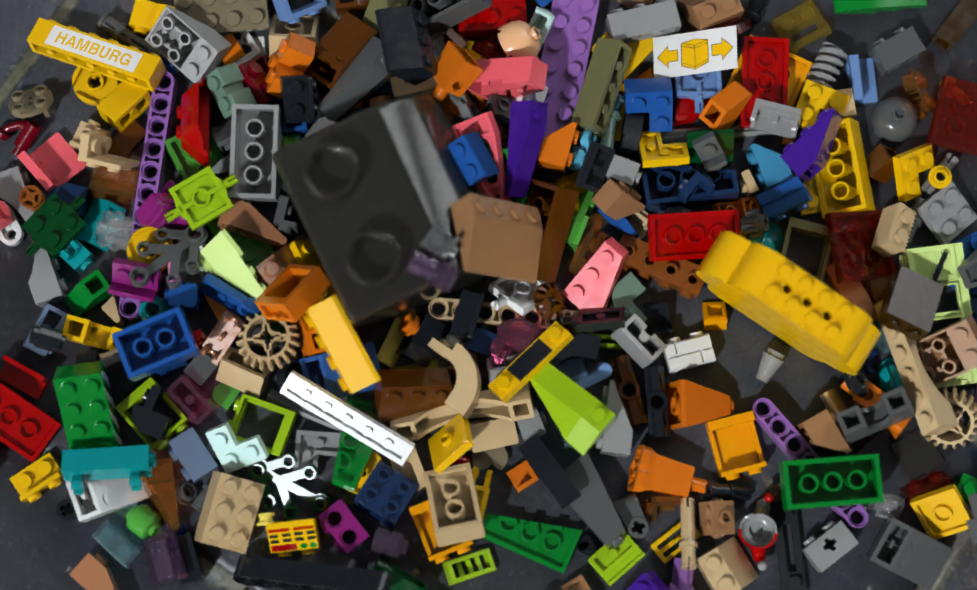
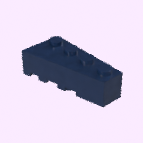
(661, 187)

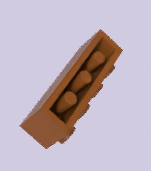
(669, 274)

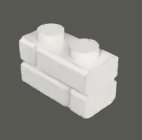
(689, 352)

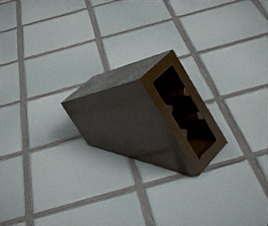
(955, 25)

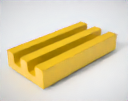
(659, 553)

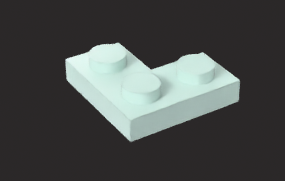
(235, 454)

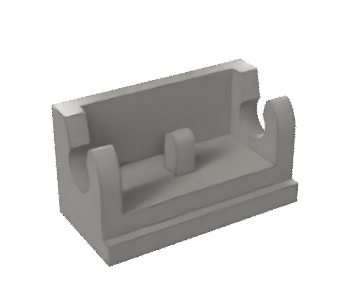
(775, 118)

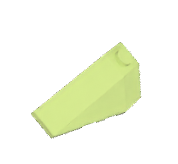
(224, 260)

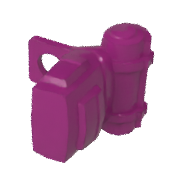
(155, 206)

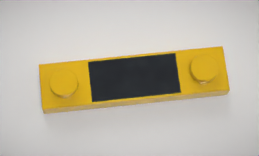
(530, 362)

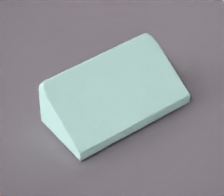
(542, 20)

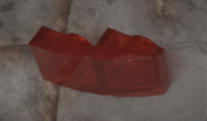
(489, 48)

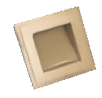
(111, 308)

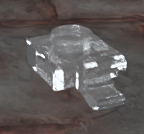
(892, 505)

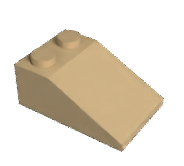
(454, 505)

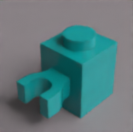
(78, 256)

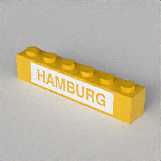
(96, 54)

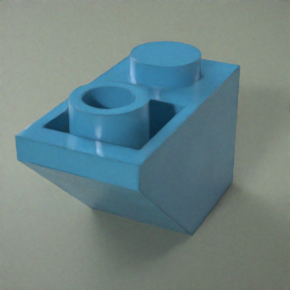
(769, 166)

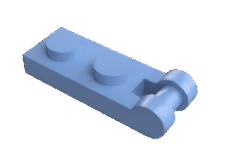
(586, 379)

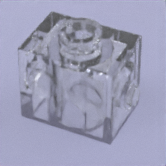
(114, 230)

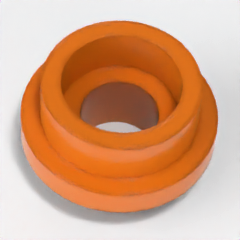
(410, 324)

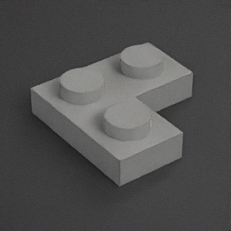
(312, 445)

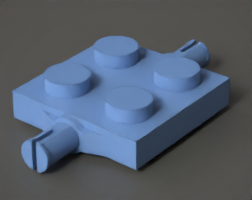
(698, 87)

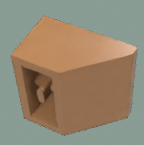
(823, 434)

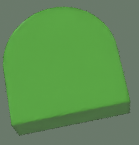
(225, 395)

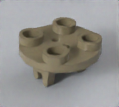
(31, 102)

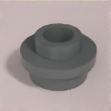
(189, 490)

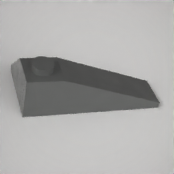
(358, 82)

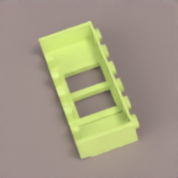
(922, 261)

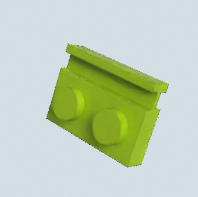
(616, 561)

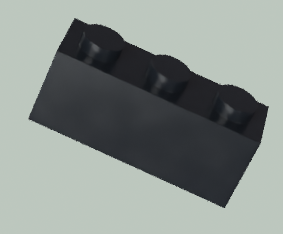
(406, 44)

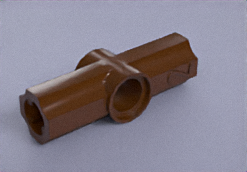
(624, 375)

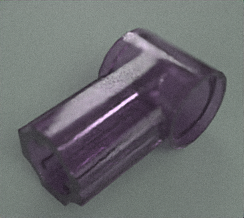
(439, 274)

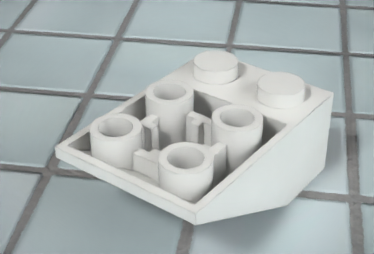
(104, 497)

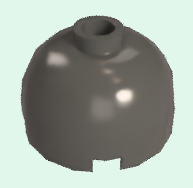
(894, 119)

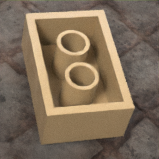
(229, 512)

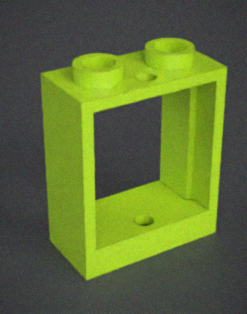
(136, 397)
(285, 429)

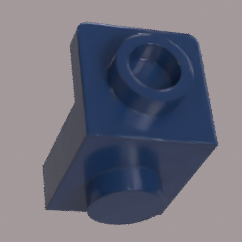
(689, 187)

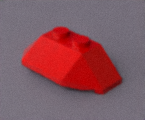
(195, 122)

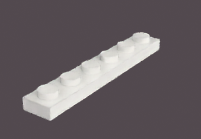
(347, 418)

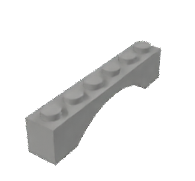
(44, 280)

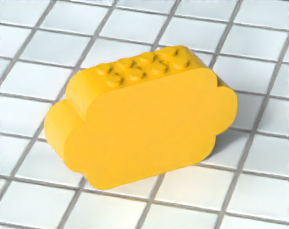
(788, 302)

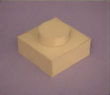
(747, 183)

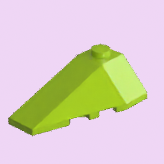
(573, 409)

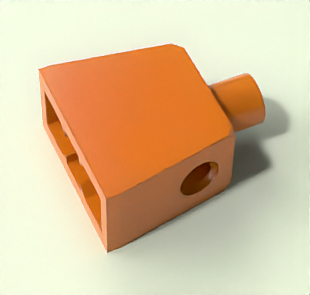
(455, 71)

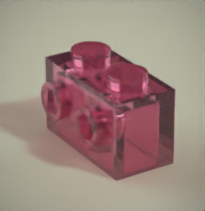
(192, 399)

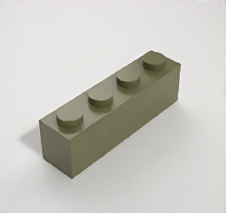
(601, 85)

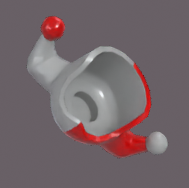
(759, 530)

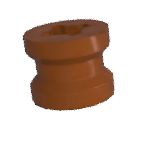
(28, 194)

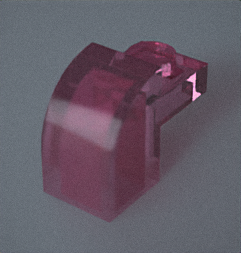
(513, 335)

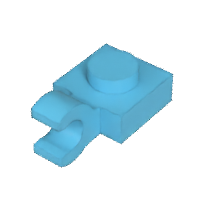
(580, 151)

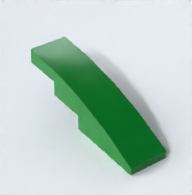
(874, 6)

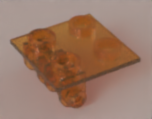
(920, 83)

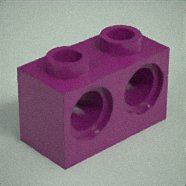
(348, 522)

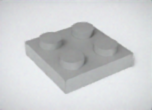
(946, 213)

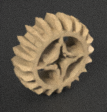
(258, 340)
(961, 432)

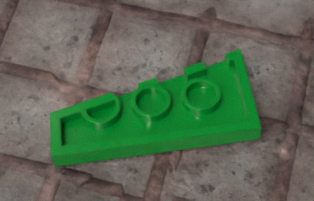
(352, 453)
(537, 541)

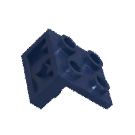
(385, 495)

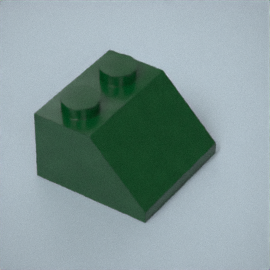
(725, 138)

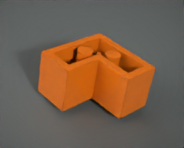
(292, 58)

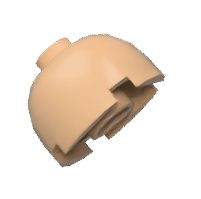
(519, 39)

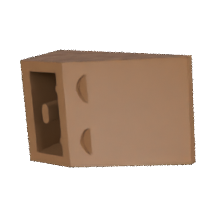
(949, 350)

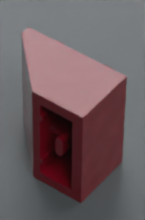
(255, 75)

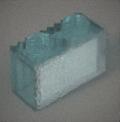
(118, 543)

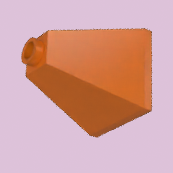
(694, 404)

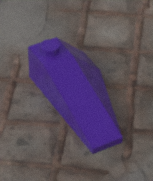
(525, 140)

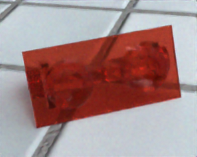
(934, 481)

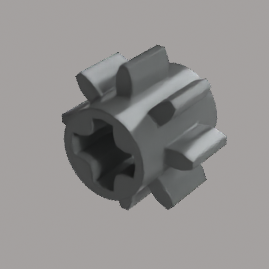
(754, 223)

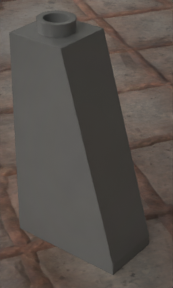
(595, 504)

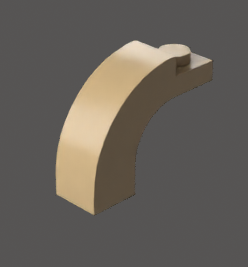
(468, 382)

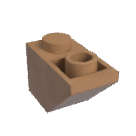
(618, 200)

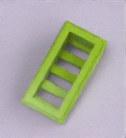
(449, 572)

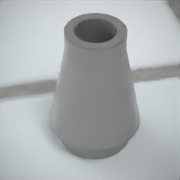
(769, 364)

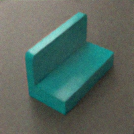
(93, 215)

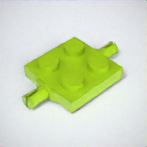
(201, 198)

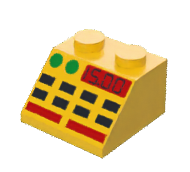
(293, 536)

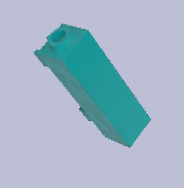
(107, 463)

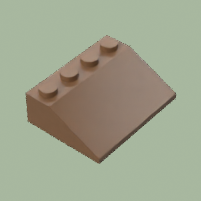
(498, 237)

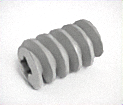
(826, 64)

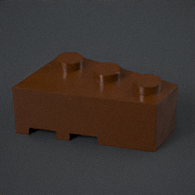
(409, 391)

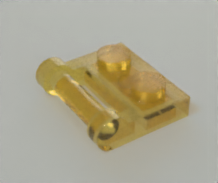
(799, 20)

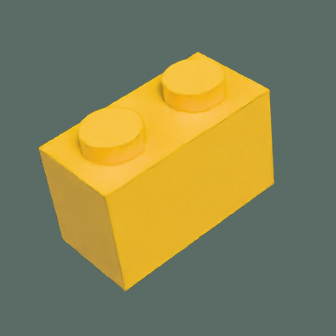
(124, 105)

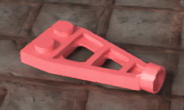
(487, 129)

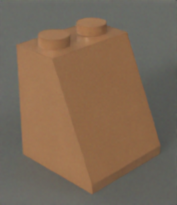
(710, 13)

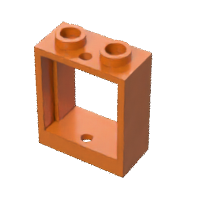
(292, 292)

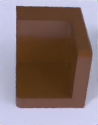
(881, 163)

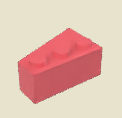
(510, 77)
(597, 279)

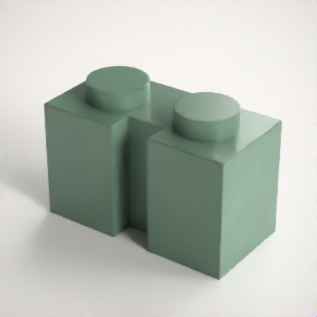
(228, 89)

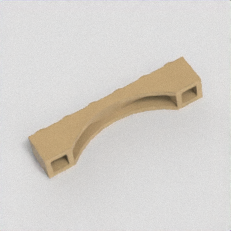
(489, 405)
(929, 405)

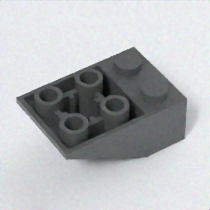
(909, 552)

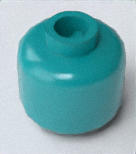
(148, 309)

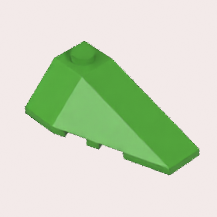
(580, 220)

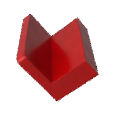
(23, 378)

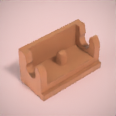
(222, 335)

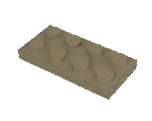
(227, 15)

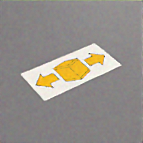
(695, 52)

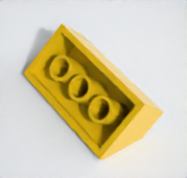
(848, 165)
(341, 344)

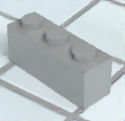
(643, 21)

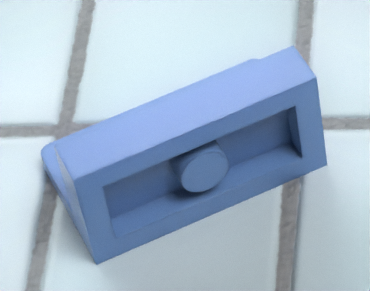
(861, 79)

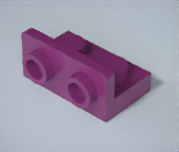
(123, 287)

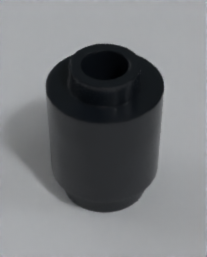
(47, 338)

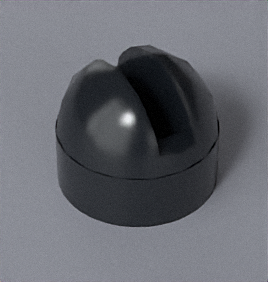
(582, 542)

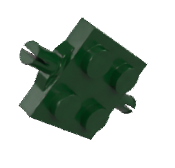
(54, 225)

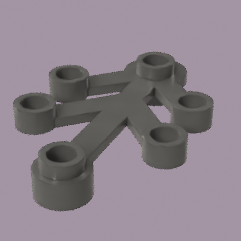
(170, 253)

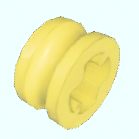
(264, 518)

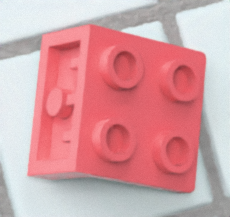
(53, 162)

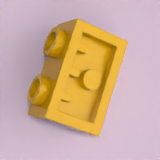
(37, 478)

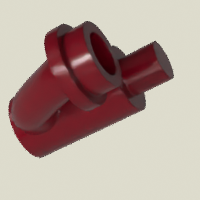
(26, 137)

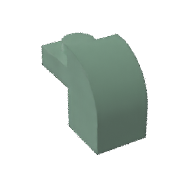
(626, 293)

